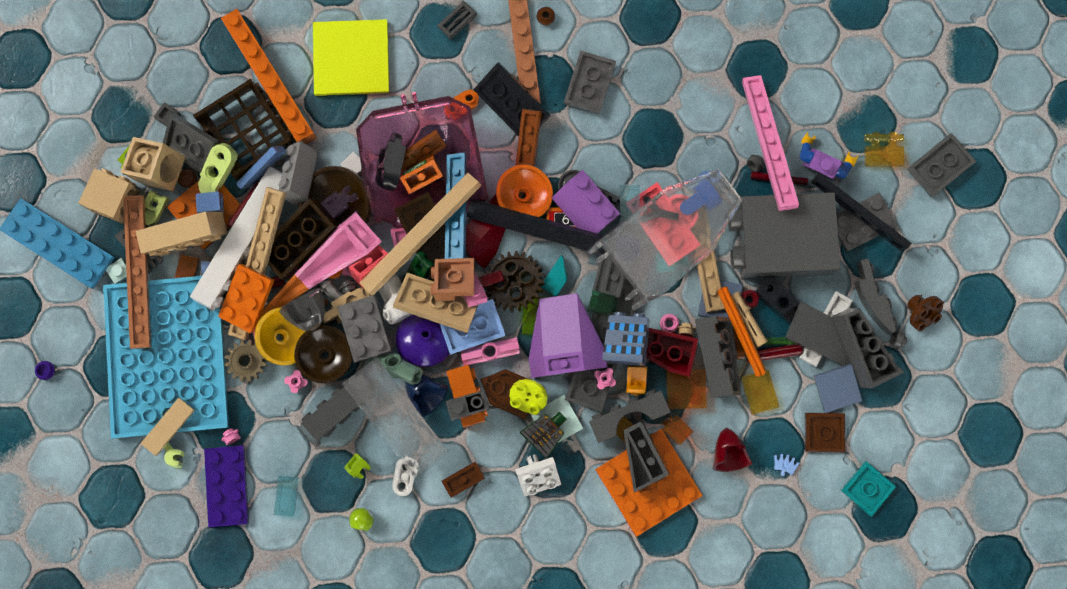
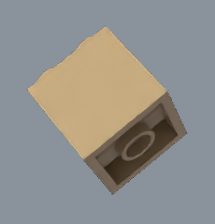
(153, 164)
(106, 193)

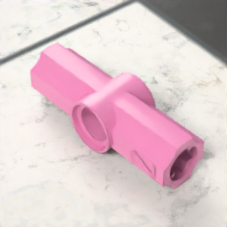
(477, 354)

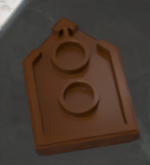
(498, 389)

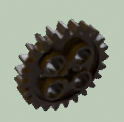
(528, 290)

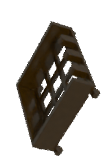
(210, 128)

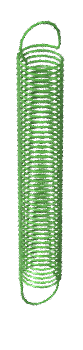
(776, 340)

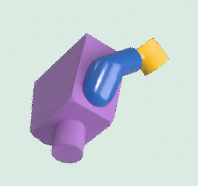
(824, 163)

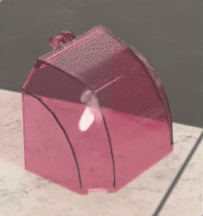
(415, 121)

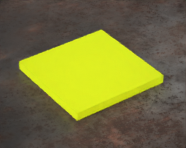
(350, 57)

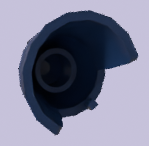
(426, 394)

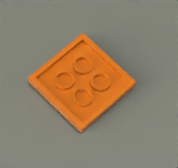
(186, 206)

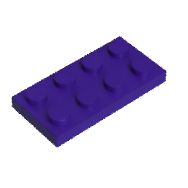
(226, 486)

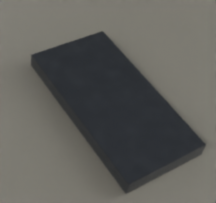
(507, 97)

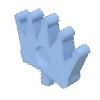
(785, 465)

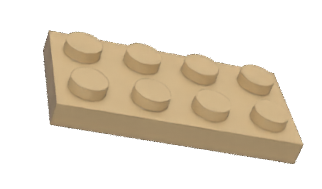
(416, 299)

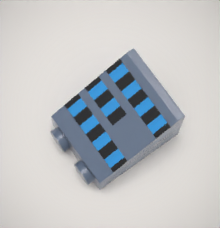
(626, 339)

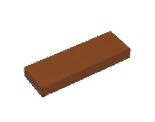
(528, 137)

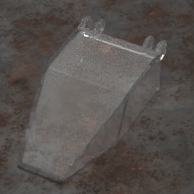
(670, 234)

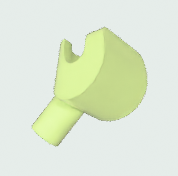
(171, 456)

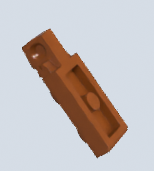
(423, 149)

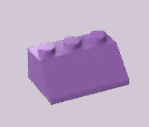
(585, 204)

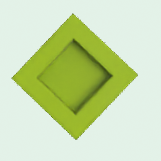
(355, 465)

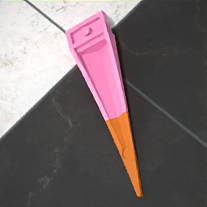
(343, 247)

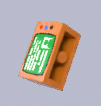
(421, 174)

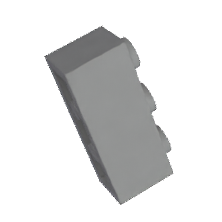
(298, 172)

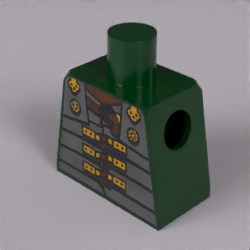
(544, 433)

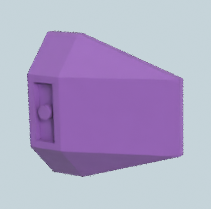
(564, 338)

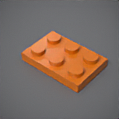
(246, 298)

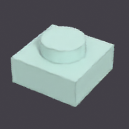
(117, 271)

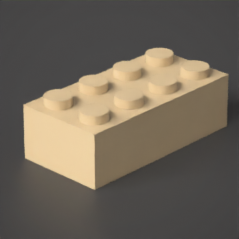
(182, 233)

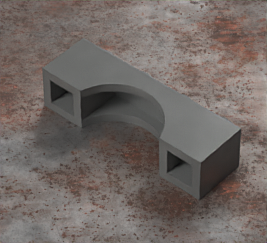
(606, 425)

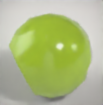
(361, 519)

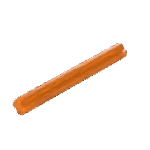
(741, 331)

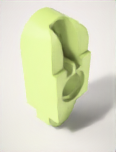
(209, 179)

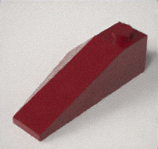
(483, 240)
(672, 351)

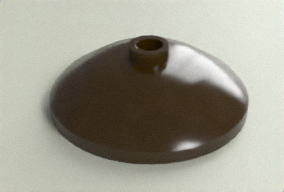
(310, 351)

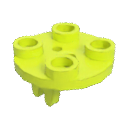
(526, 402)

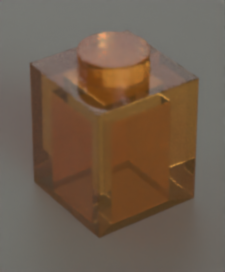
(676, 429)

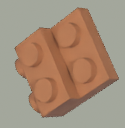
(452, 278)

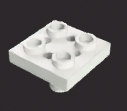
(538, 475)

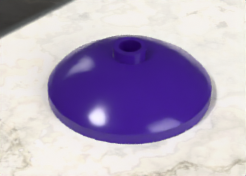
(418, 349)

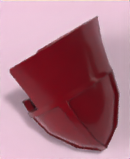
(730, 452)

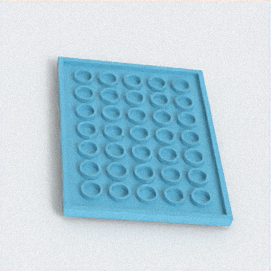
(181, 364)

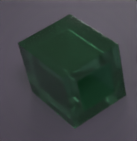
(602, 303)

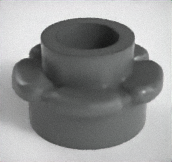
(755, 163)
(348, 286)
(898, 340)

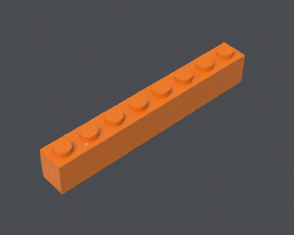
(268, 77)

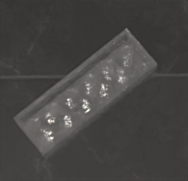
(395, 417)

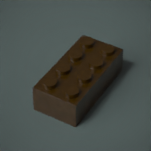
(300, 238)

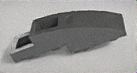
(876, 305)

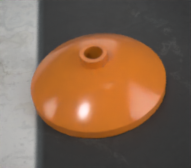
(531, 183)

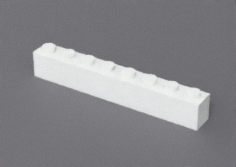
(234, 248)

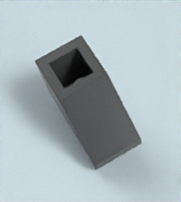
(467, 405)

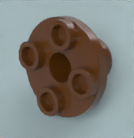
(924, 311)

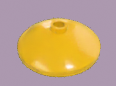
(266, 340)

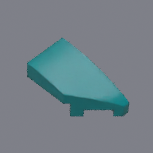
(556, 278)

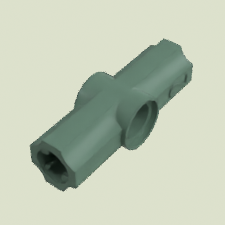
(399, 368)

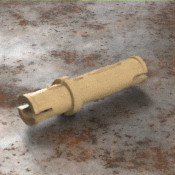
(749, 320)

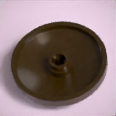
(334, 179)

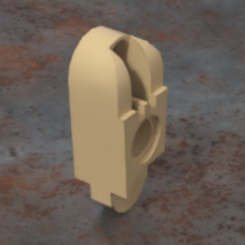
(333, 313)

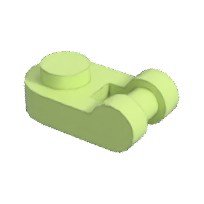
(153, 214)

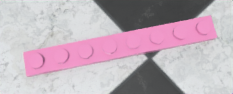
(770, 143)

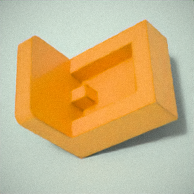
(636, 380)

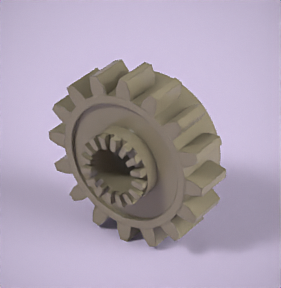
(236, 357)

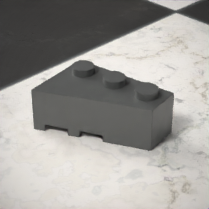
(643, 456)

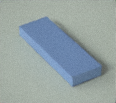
(261, 167)

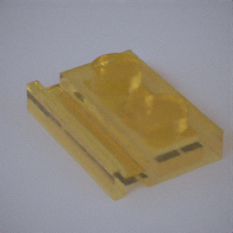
(759, 392)

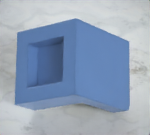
(209, 202)

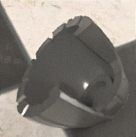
(306, 311)

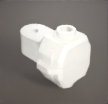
(389, 293)

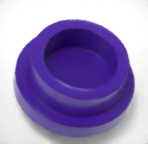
(44, 370)

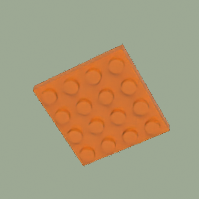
(656, 500)

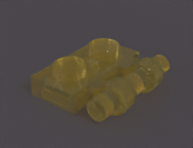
(884, 155)

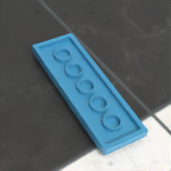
(56, 243)

